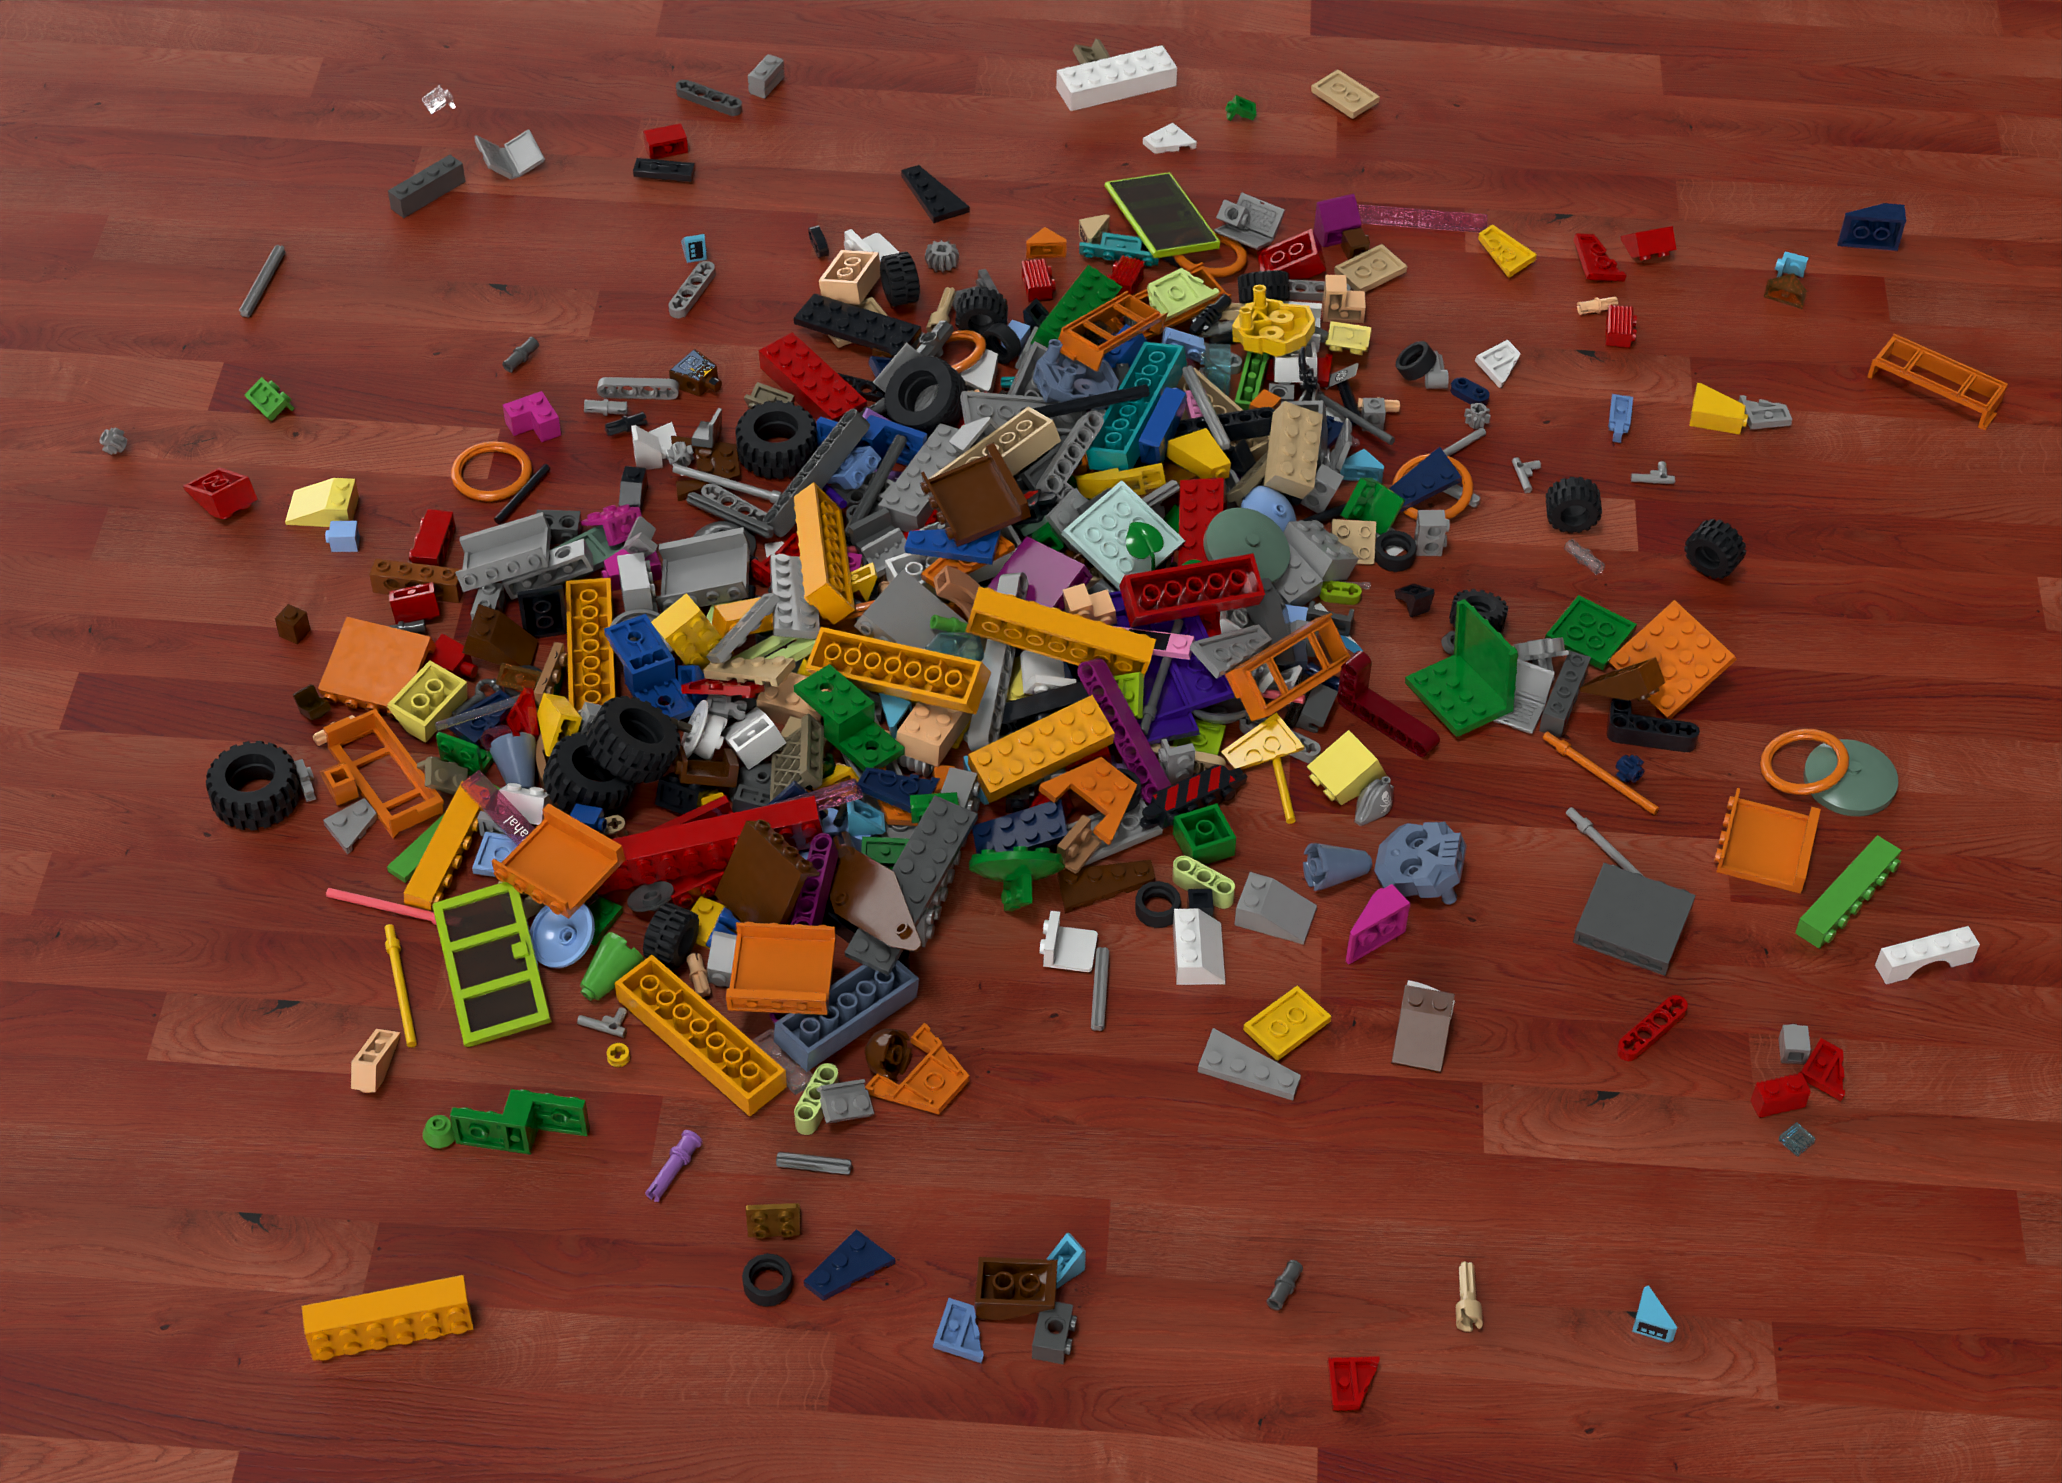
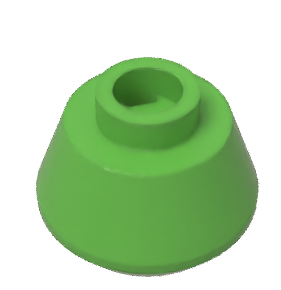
(438, 1132)

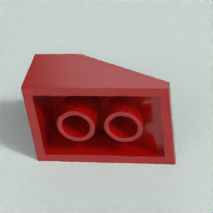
(1298, 256)
(222, 492)

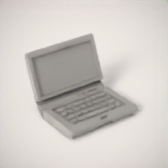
(515, 159)
(1262, 224)
(904, 355)
(1336, 458)
(1530, 697)

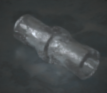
(1584, 556)

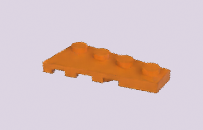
(1004, 547)

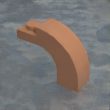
(957, 587)

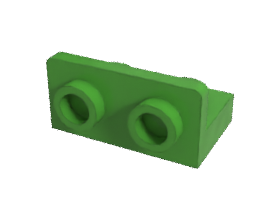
(268, 399)

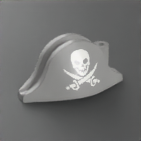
(1374, 801)

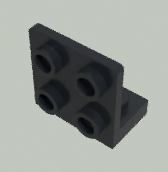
(680, 796)

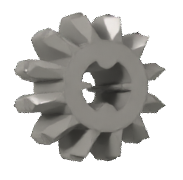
(941, 256)

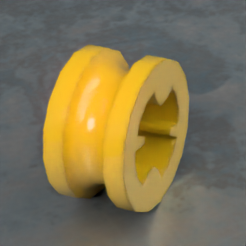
(611, 1053)

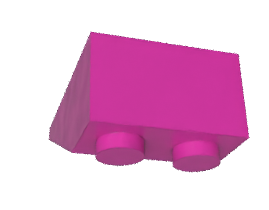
(1379, 923)

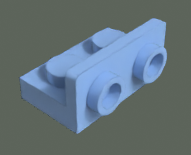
(1192, 344)

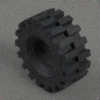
(1486, 605)

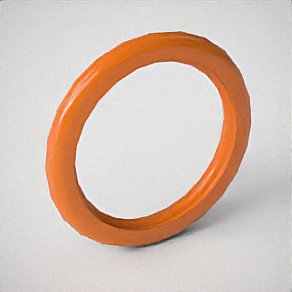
(1220, 272)
(977, 353)
(466, 455)
(1467, 483)
(1810, 788)

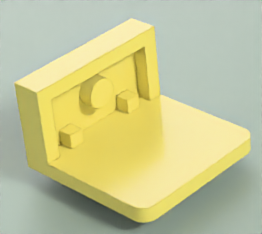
(1348, 336)

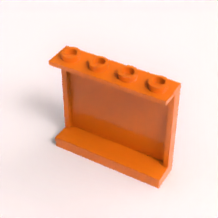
(372, 664)
(1766, 844)
(560, 862)
(782, 968)

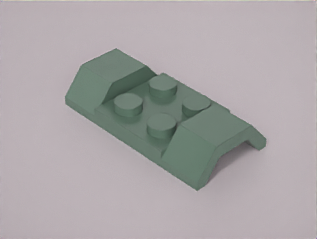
(598, 546)

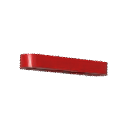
(1650, 1026)

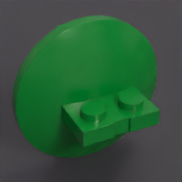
(1016, 871)

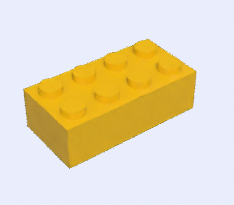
(688, 632)

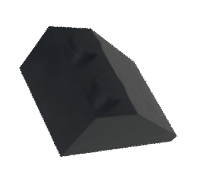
(543, 611)

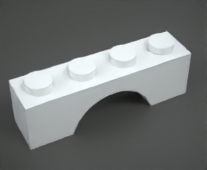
(1903, 959)

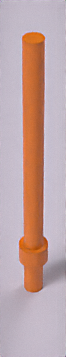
(1564, 748)

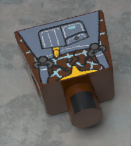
(696, 374)

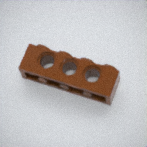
(396, 575)

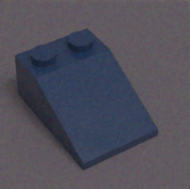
(1874, 227)

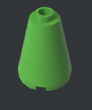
(608, 965)

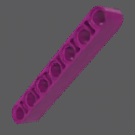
(1128, 734)

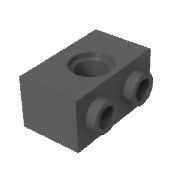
(1052, 1346)

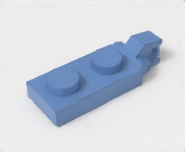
(1620, 415)

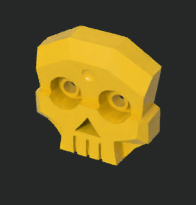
(1272, 326)

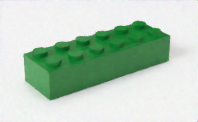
(1085, 295)

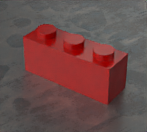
(433, 538)

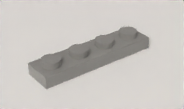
(745, 625)

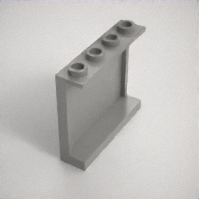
(504, 551)
(706, 568)
(904, 613)

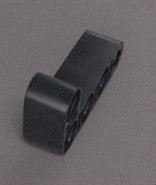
(1649, 731)

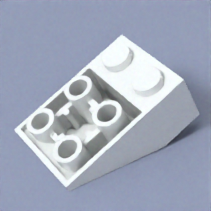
(753, 737)

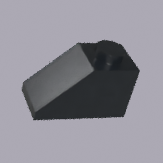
(633, 487)

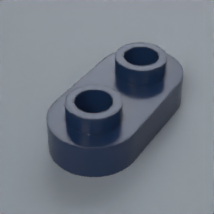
(1469, 391)

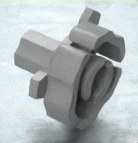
(1541, 651)

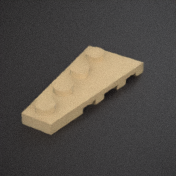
(755, 669)

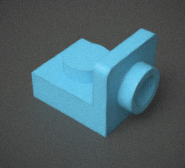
(1791, 264)

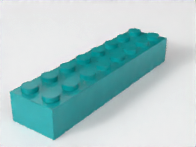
(1124, 422)

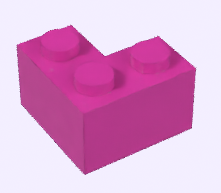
(532, 413)

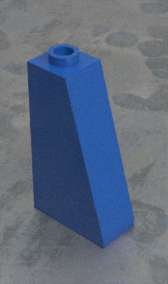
(1162, 426)

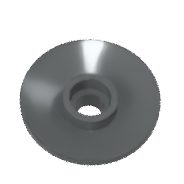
(650, 896)

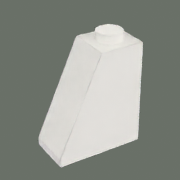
(982, 374)

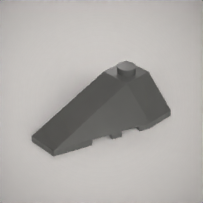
(1274, 619)

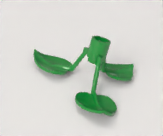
(1145, 541)

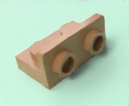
(1078, 845)

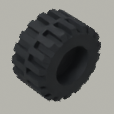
(899, 278)
(1275, 281)
(977, 302)
(1573, 505)
(1715, 549)
(671, 935)

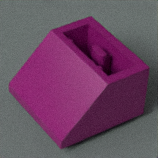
(1334, 217)

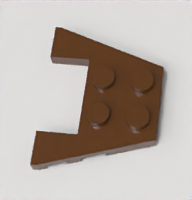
(718, 461)

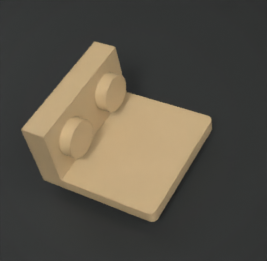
(1357, 536)

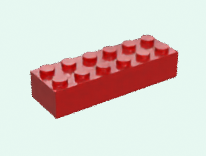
(809, 379)
(1191, 590)

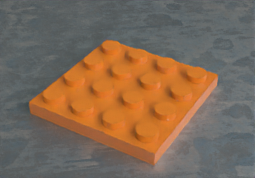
(1685, 653)

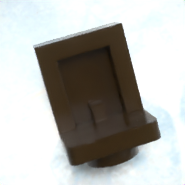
(310, 703)

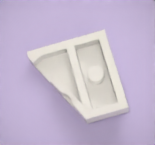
(1168, 139)
(1498, 361)

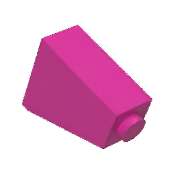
(612, 571)

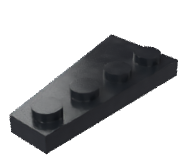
(932, 195)

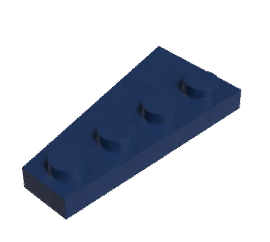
(1427, 479)

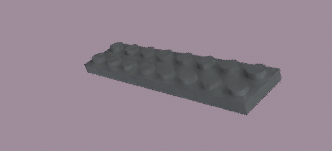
(919, 873)

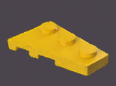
(1506, 251)
(1262, 744)

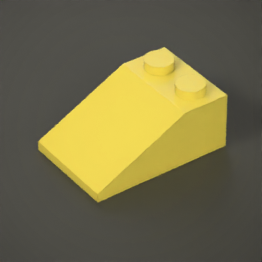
(323, 502)

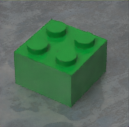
(1204, 834)

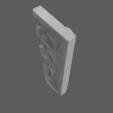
(1230, 649)
(1244, 1066)

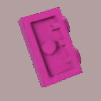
(615, 521)

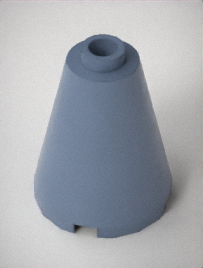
(515, 758)
(1333, 865)

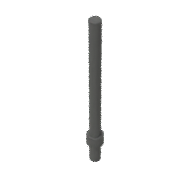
(1355, 418)
(1150, 710)

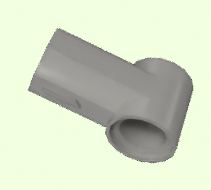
(1437, 376)

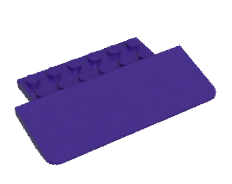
(1186, 685)

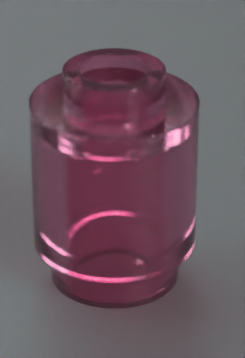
(493, 733)

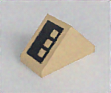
(1092, 228)

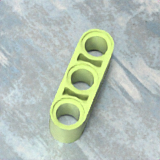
(1195, 875)
(807, 1105)

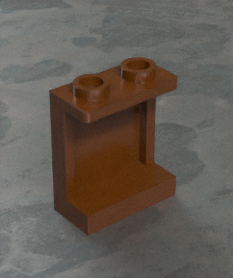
(707, 772)

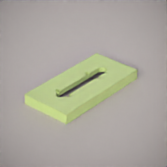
(796, 650)

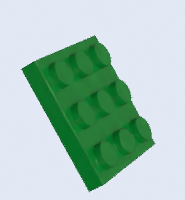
(1592, 631)

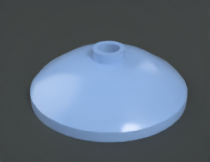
(1271, 504)
(552, 932)

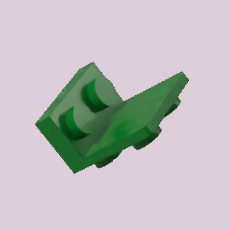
(1373, 503)
(463, 753)

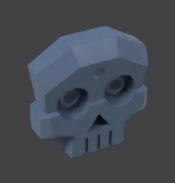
(1067, 380)
(1422, 860)

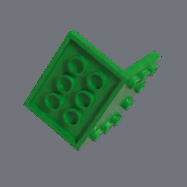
(1475, 681)

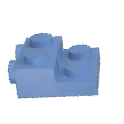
(855, 468)

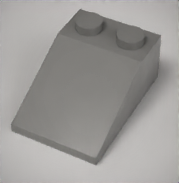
(1274, 909)

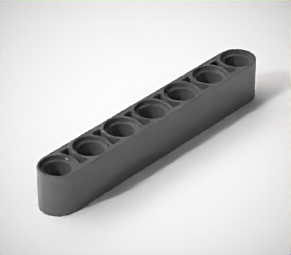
(818, 468)

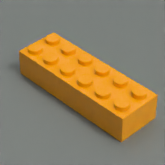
(1041, 748)
(387, 1318)

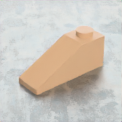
(373, 1061)

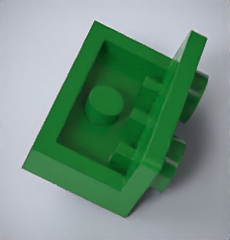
(883, 850)

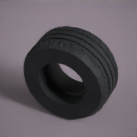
(911, 380)

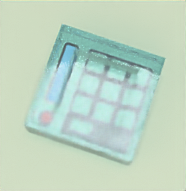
(1796, 1139)

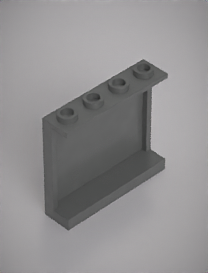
(1634, 918)

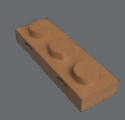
(551, 672)

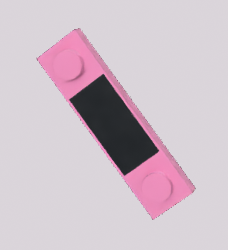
(1168, 643)

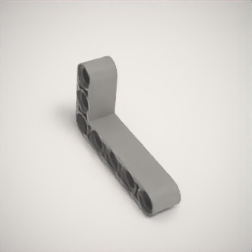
(1067, 463)

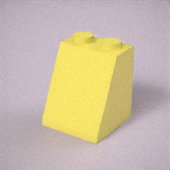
(1345, 769)

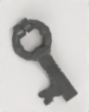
(479, 695)

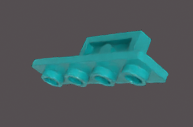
(1115, 246)

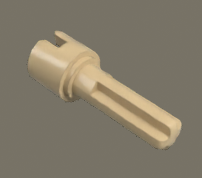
(943, 309)
(1468, 1308)

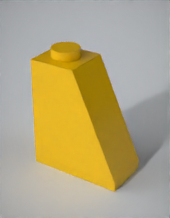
(1717, 411)
(1199, 454)
(556, 720)

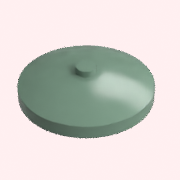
(1248, 532)
(1866, 786)

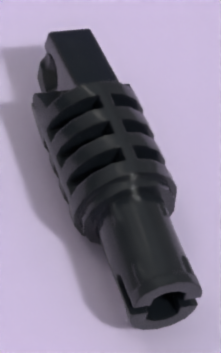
(1209, 316)

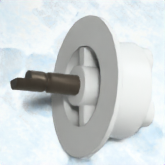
(701, 732)

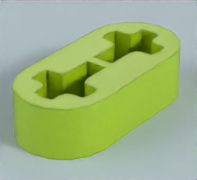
(1340, 592)

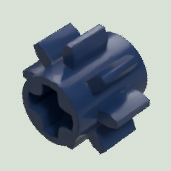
(1629, 768)

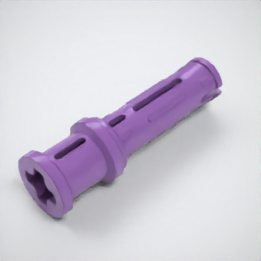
(679, 1156)

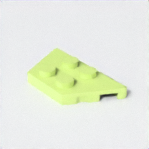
(1178, 293)

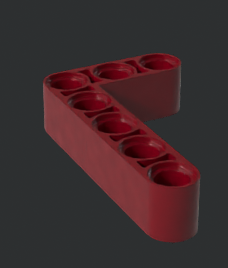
(1378, 711)

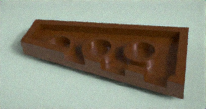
(1102, 882)

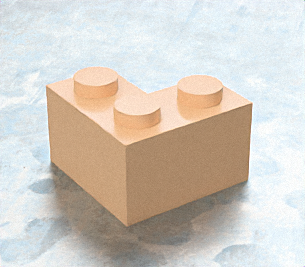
(1341, 304)
(1093, 606)

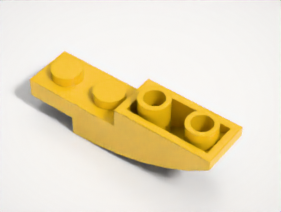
(1137, 479)

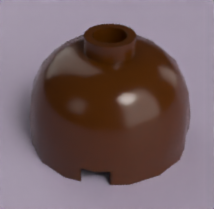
(888, 1053)

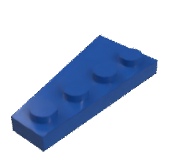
(936, 544)

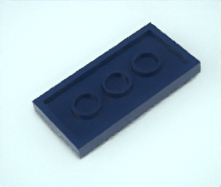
(1031, 827)

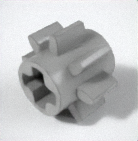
(1477, 416)
(113, 440)
(680, 454)

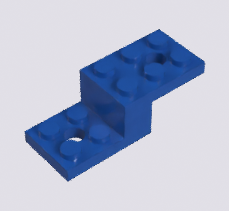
(880, 437)
(649, 666)

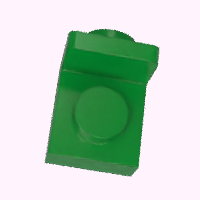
(1242, 107)

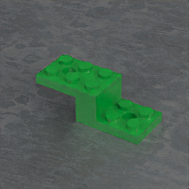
(849, 719)
(520, 1121)

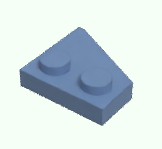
(959, 1331)

